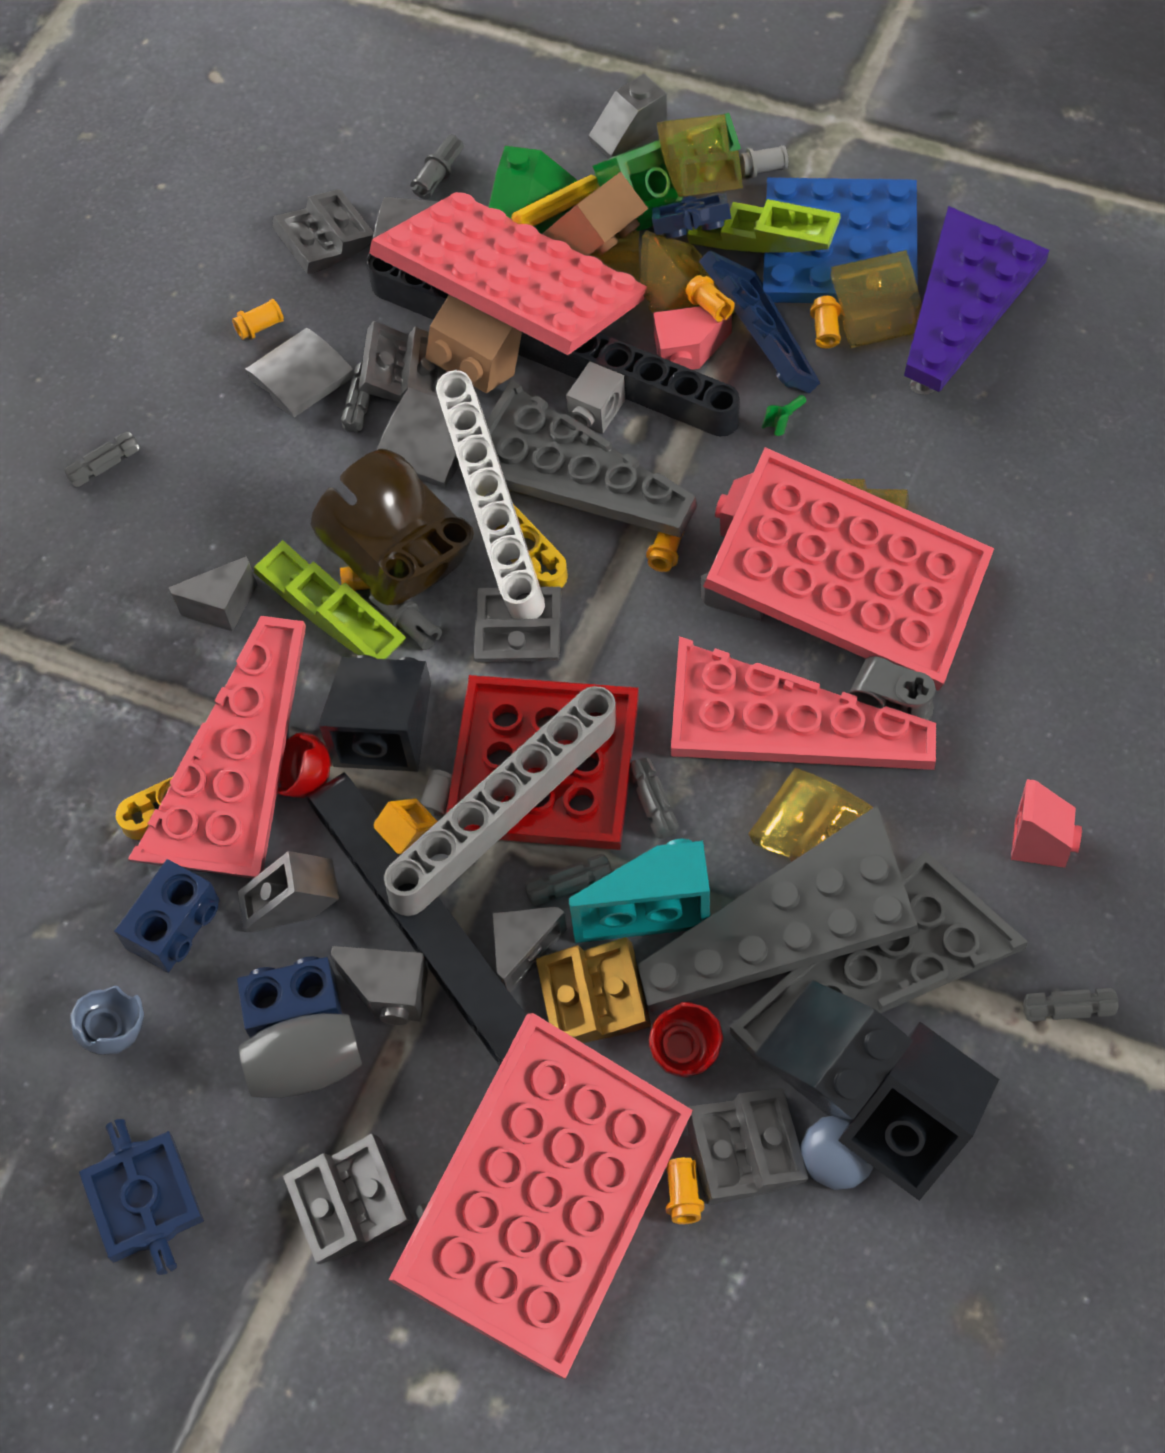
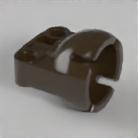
(395, 533)

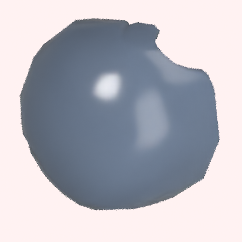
(107, 1020)
(830, 1160)

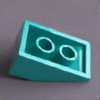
(647, 896)

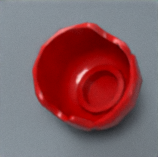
(304, 765)
(686, 1040)

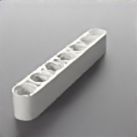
(493, 509)

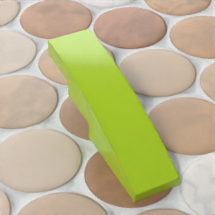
(771, 229)
(328, 604)

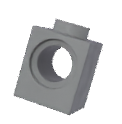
(596, 397)

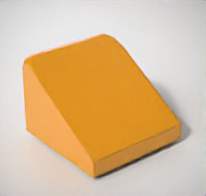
(403, 823)

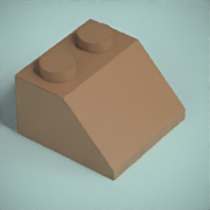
(600, 217)
(473, 343)

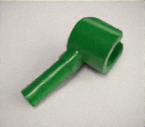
(778, 416)

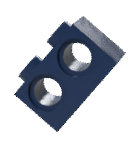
(158, 911)
(288, 986)

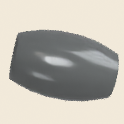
(300, 1055)

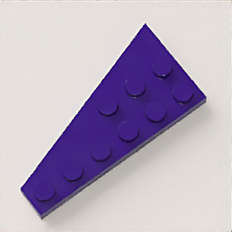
(969, 289)

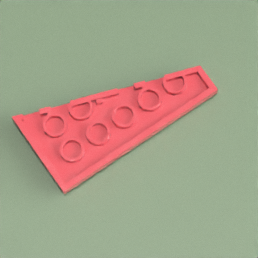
(778, 717)
(229, 779)

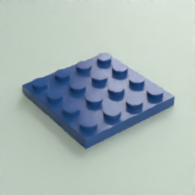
(874, 222)

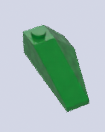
(648, 174)
(526, 177)

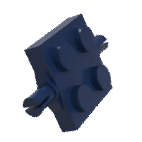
(689, 213)
(141, 1196)

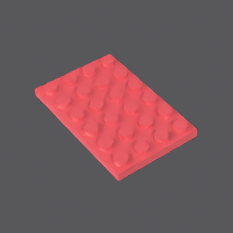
(510, 271)
(849, 567)
(542, 1196)

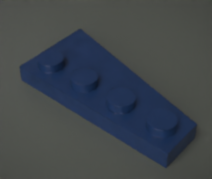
(762, 320)

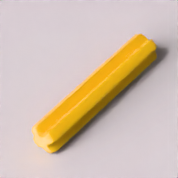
(556, 202)

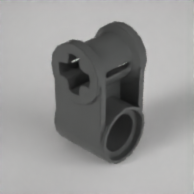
(894, 686)

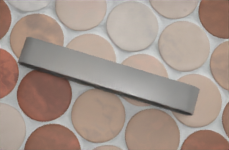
(499, 817)

